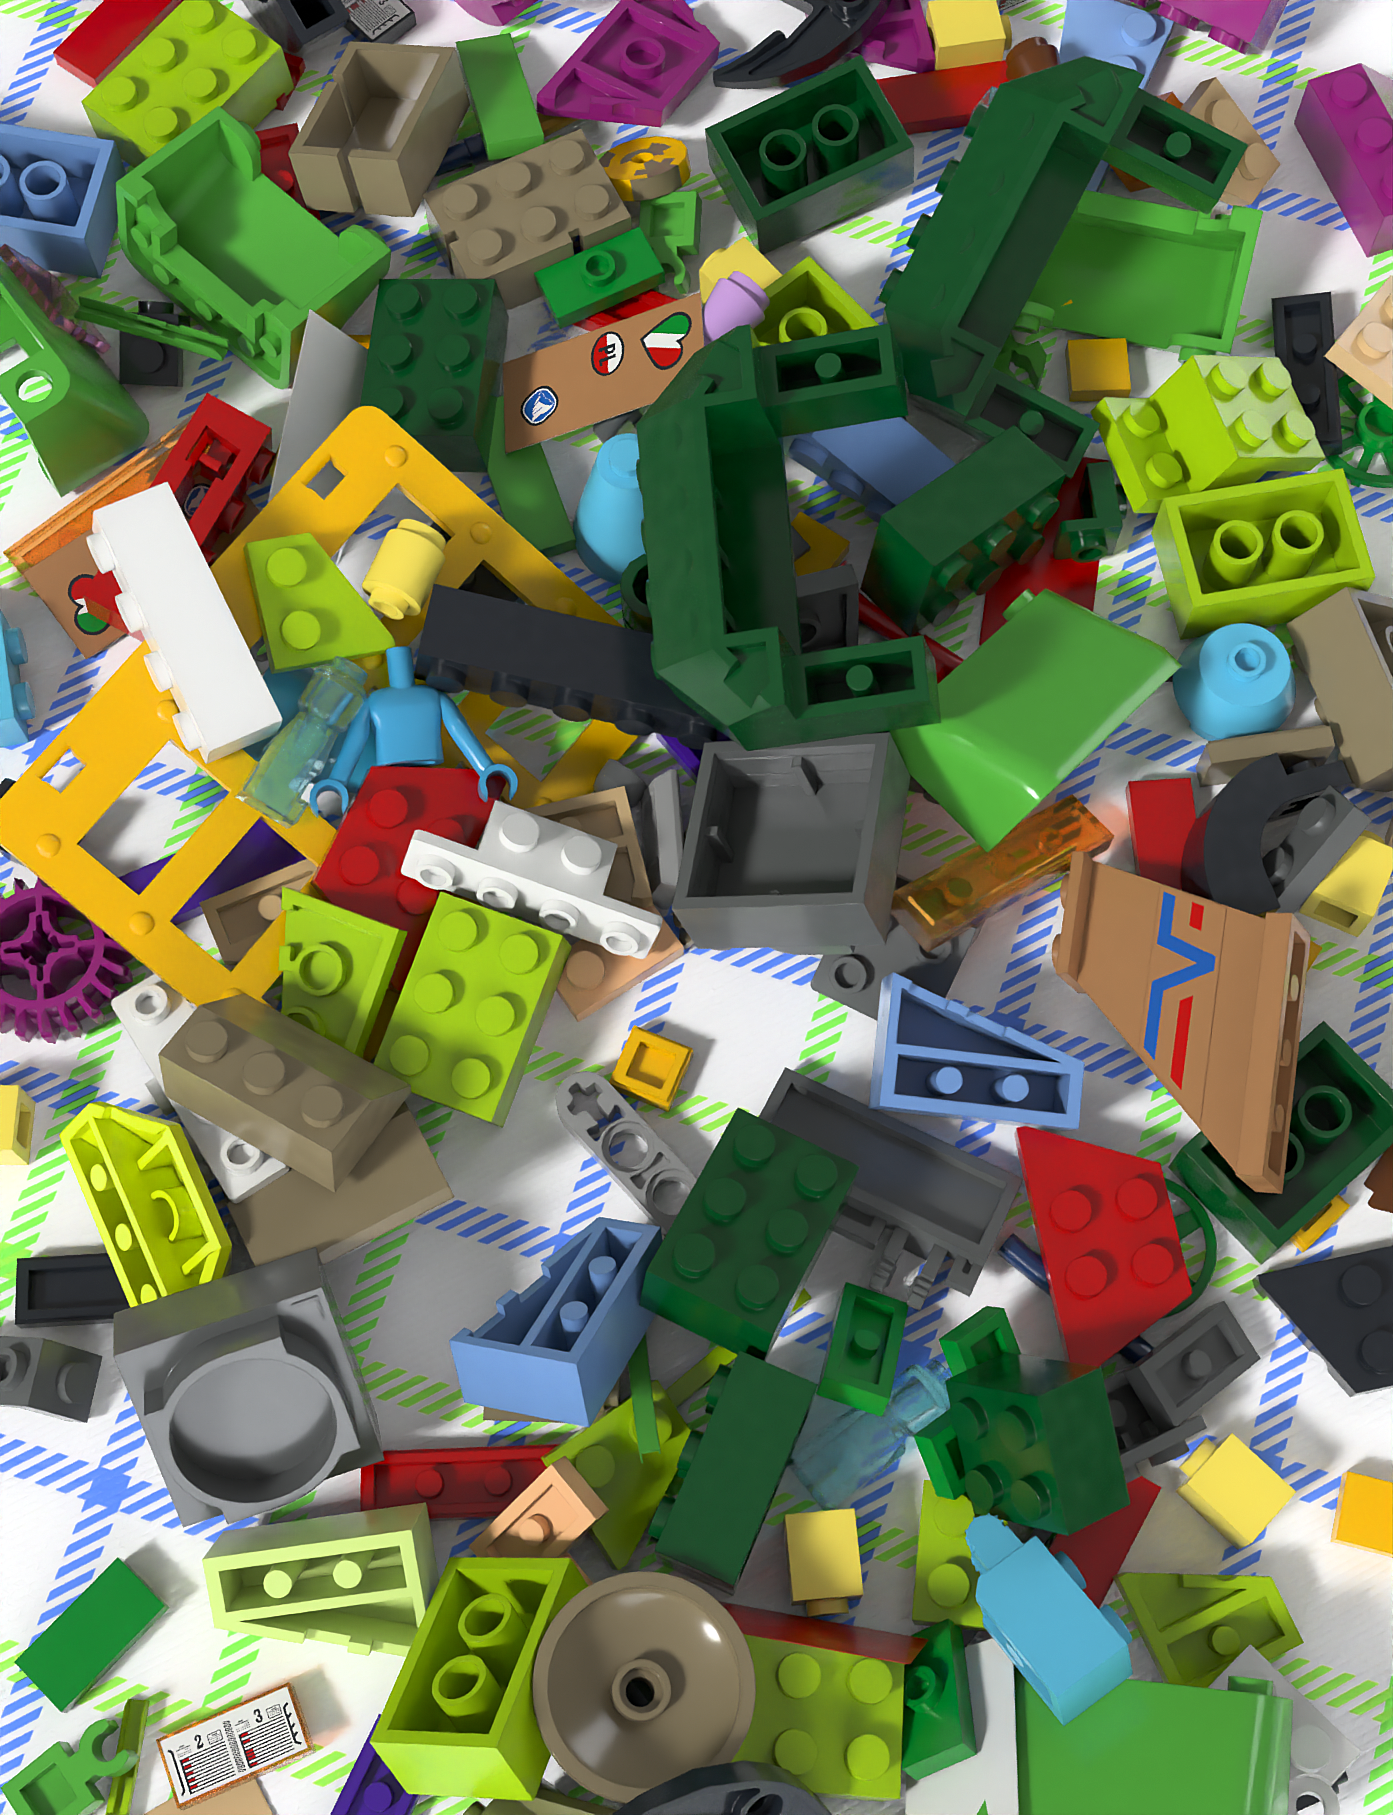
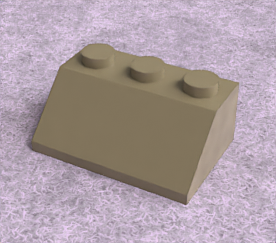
(1349, 661)
(280, 1086)
(384, 1190)

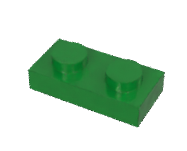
(863, 1349)

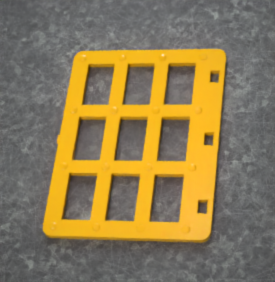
(134, 721)

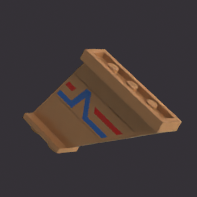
(1199, 998)

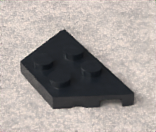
(1341, 1314)

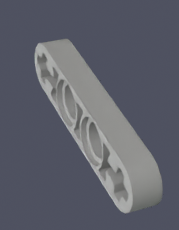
(638, 1181)

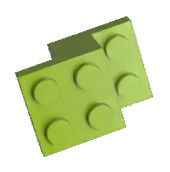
(1207, 430)

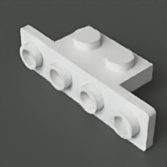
(538, 874)
(152, 1017)

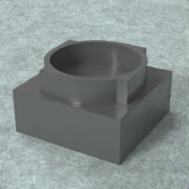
(794, 846)
(247, 1389)

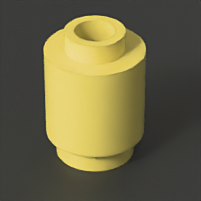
(404, 569)

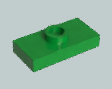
(599, 277)
(937, 1704)

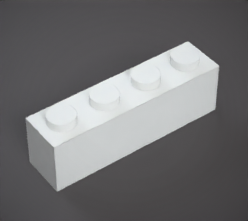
(184, 622)

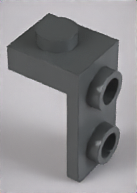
(47, 1377)

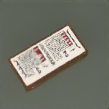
(235, 1746)

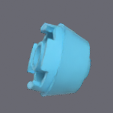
(1235, 682)

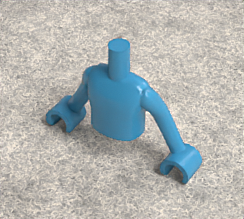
(408, 732)

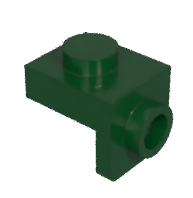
(1102, 512)

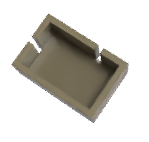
(380, 128)
(524, 215)

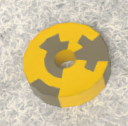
(647, 167)

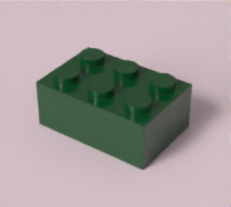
(810, 155)
(439, 364)
(962, 531)
(1335, 1133)
(748, 1236)
(731, 1471)

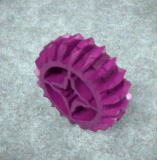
(55, 1006)

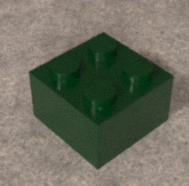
(1037, 1442)

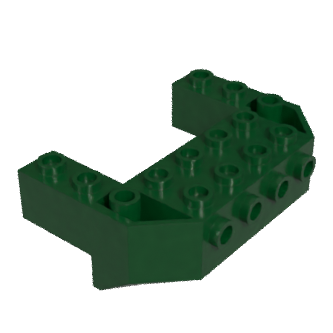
(1003, 220)
(725, 546)

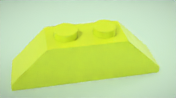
(147, 1201)

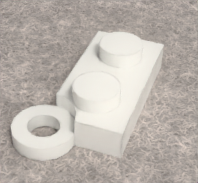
(1317, 1747)

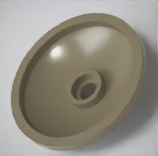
(653, 1633)

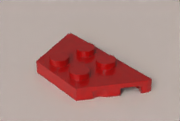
(372, 840)
(1102, 1241)

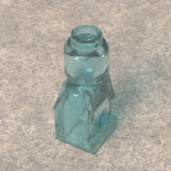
(303, 746)
(865, 1445)

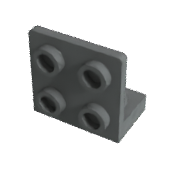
(858, 976)

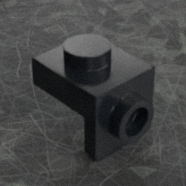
(149, 361)

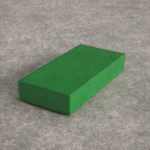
(91, 1635)

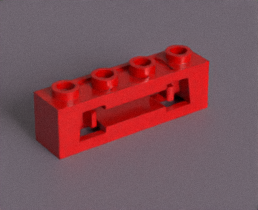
(232, 439)

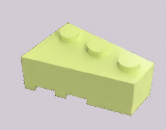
(327, 1579)

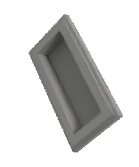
(663, 836)

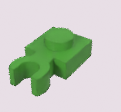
(673, 231)
(65, 1779)

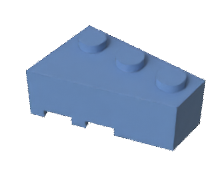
(871, 461)
(962, 1066)
(568, 1333)

